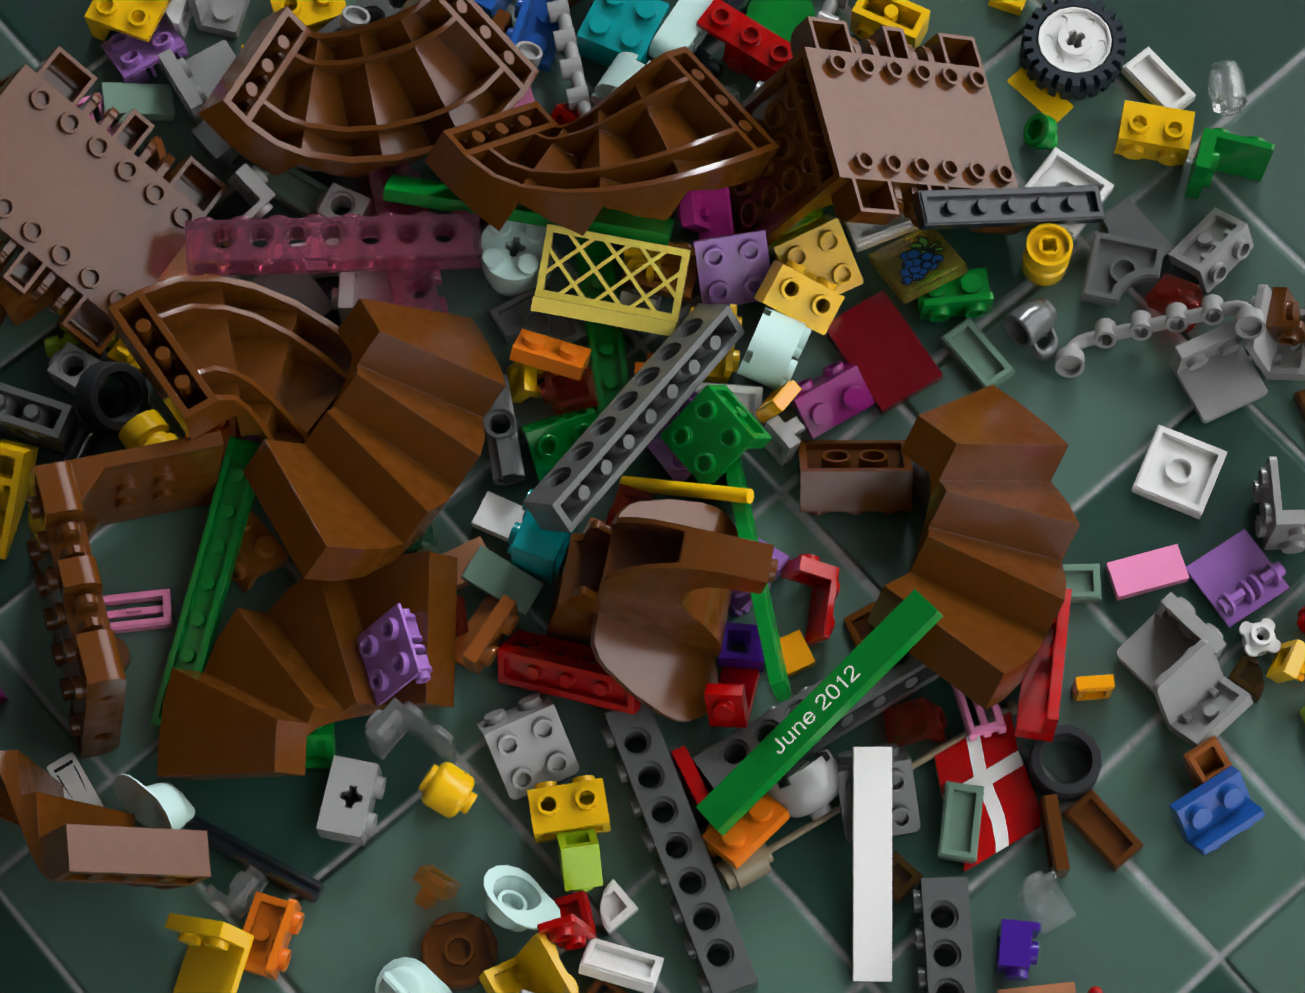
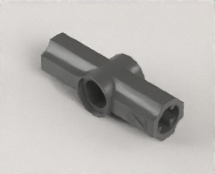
(504, 448)

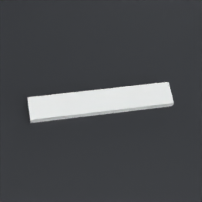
(872, 864)

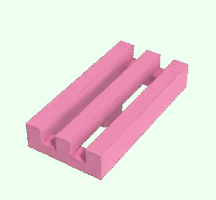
(141, 624)
(984, 728)

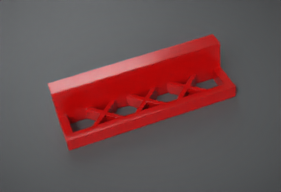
(562, 675)
(1042, 683)

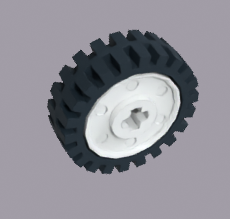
(1073, 47)

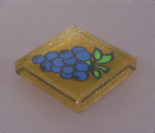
(917, 264)

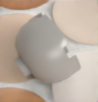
(808, 786)

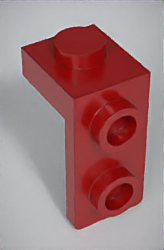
(825, 588)
(732, 698)
(574, 925)

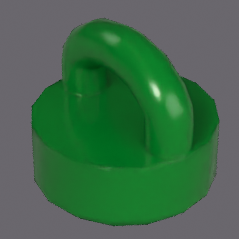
(1041, 132)

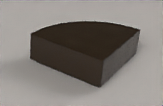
(1248, 676)
(904, 878)

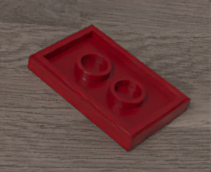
(884, 351)

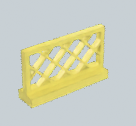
(604, 311)

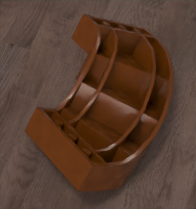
(366, 91)
(632, 152)
(232, 351)
(386, 447)
(986, 542)
(302, 669)
(91, 841)

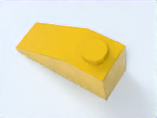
(15, 467)

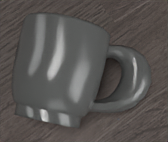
(1030, 324)

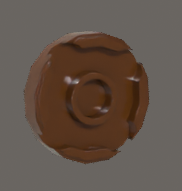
(459, 949)

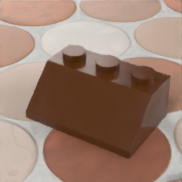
(854, 476)

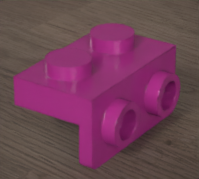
(831, 398)

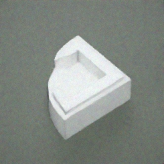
(615, 907)

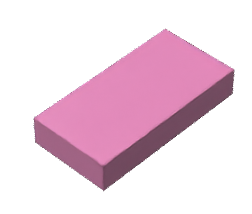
(1147, 572)

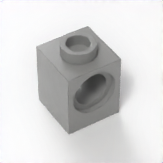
(342, 197)
(64, 361)

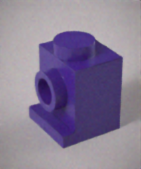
(746, 636)
(1016, 948)

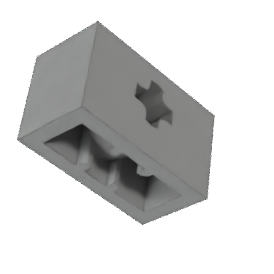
(345, 780)

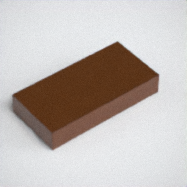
(1102, 830)
(1054, 835)

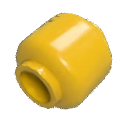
(448, 789)

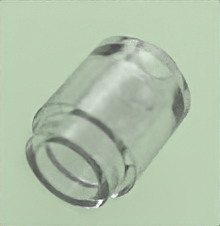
(1227, 88)

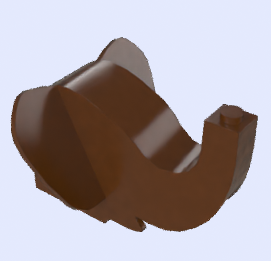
(657, 597)

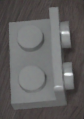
(1213, 248)

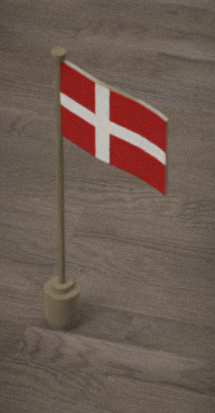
(993, 762)

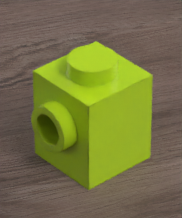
(579, 860)

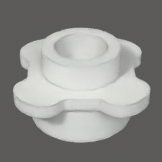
(1255, 647)

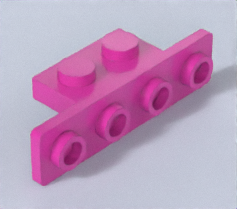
(707, 213)

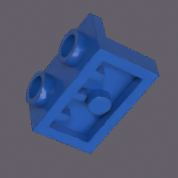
(534, 26)
(1215, 811)

